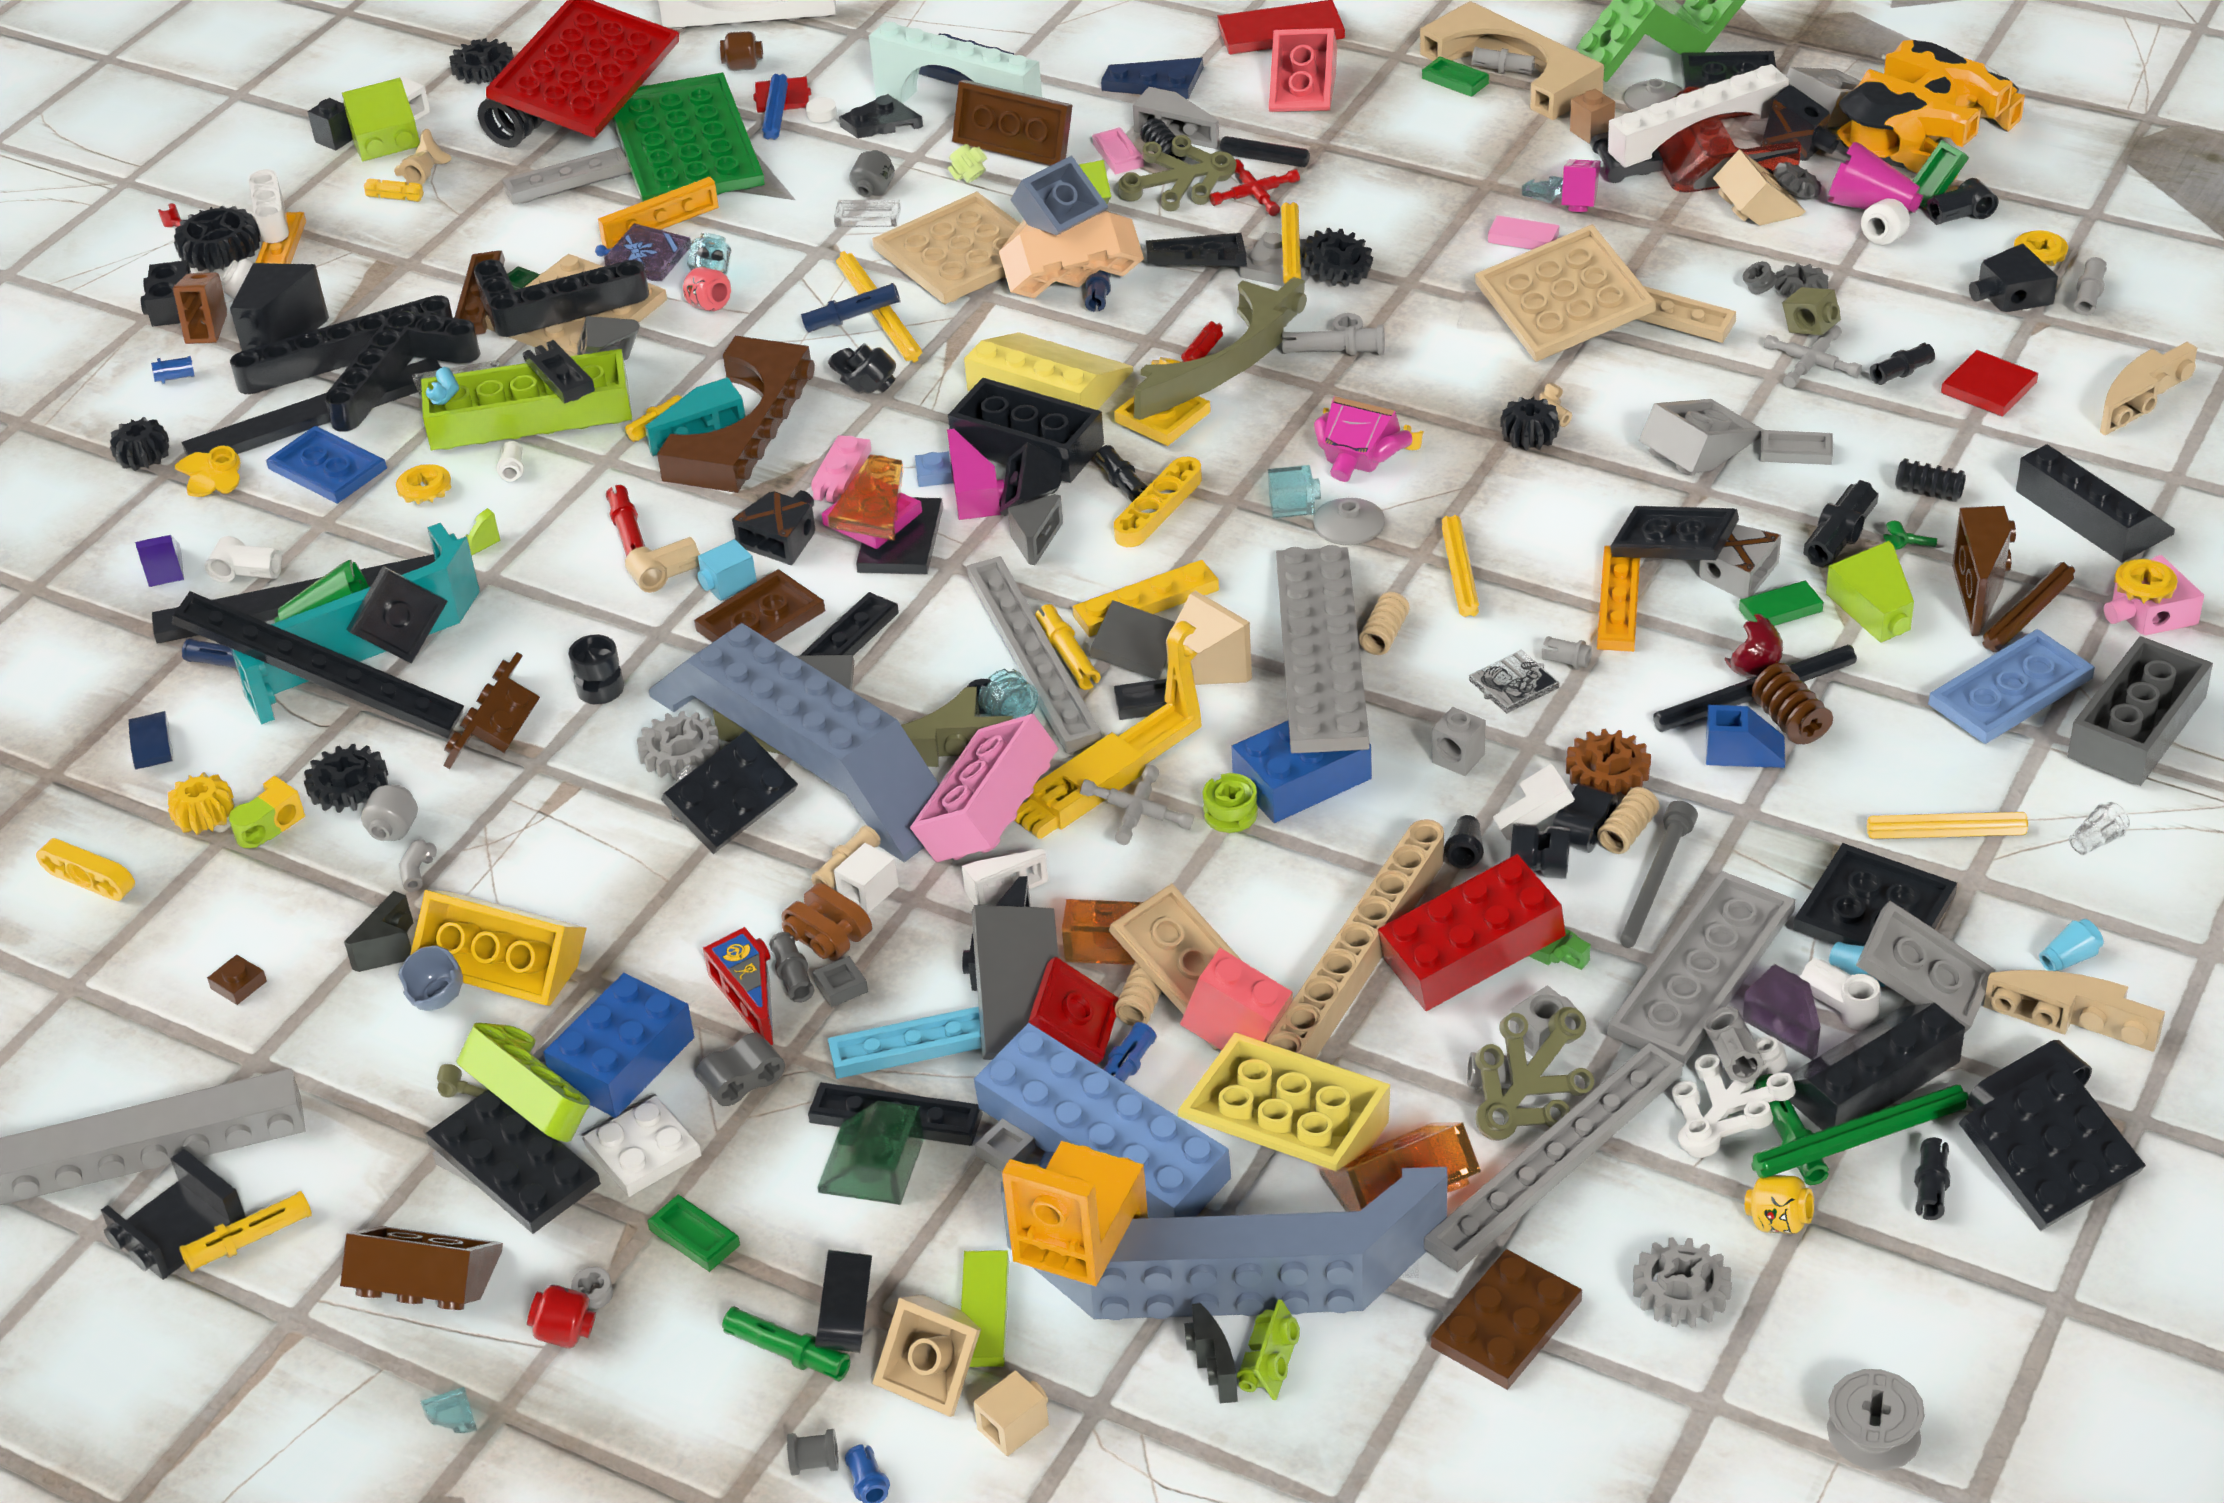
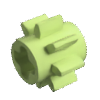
(967, 163)

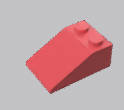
(1303, 70)

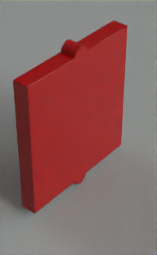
(796, 96)

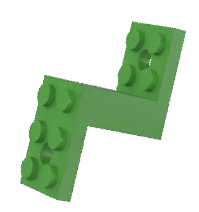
(1677, 26)

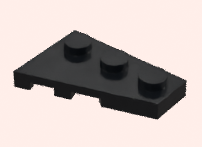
(1198, 250)

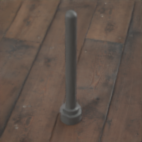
(1678, 822)

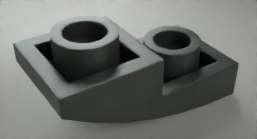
(1212, 1352)

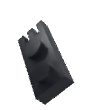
(559, 372)

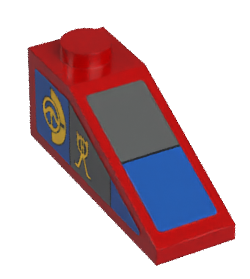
(742, 974)

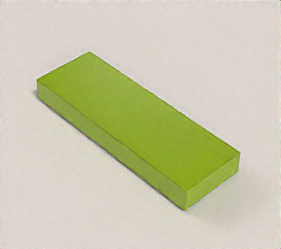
(985, 1303)

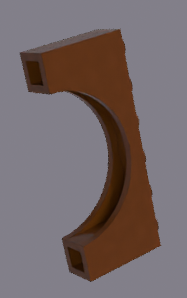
(728, 455)

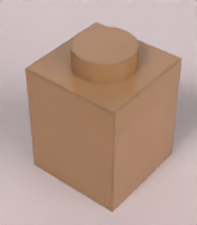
(1591, 114)

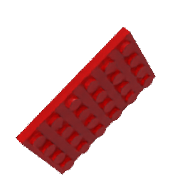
(583, 65)

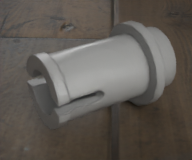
(1568, 652)

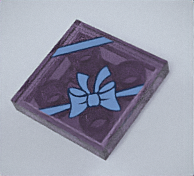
(651, 246)

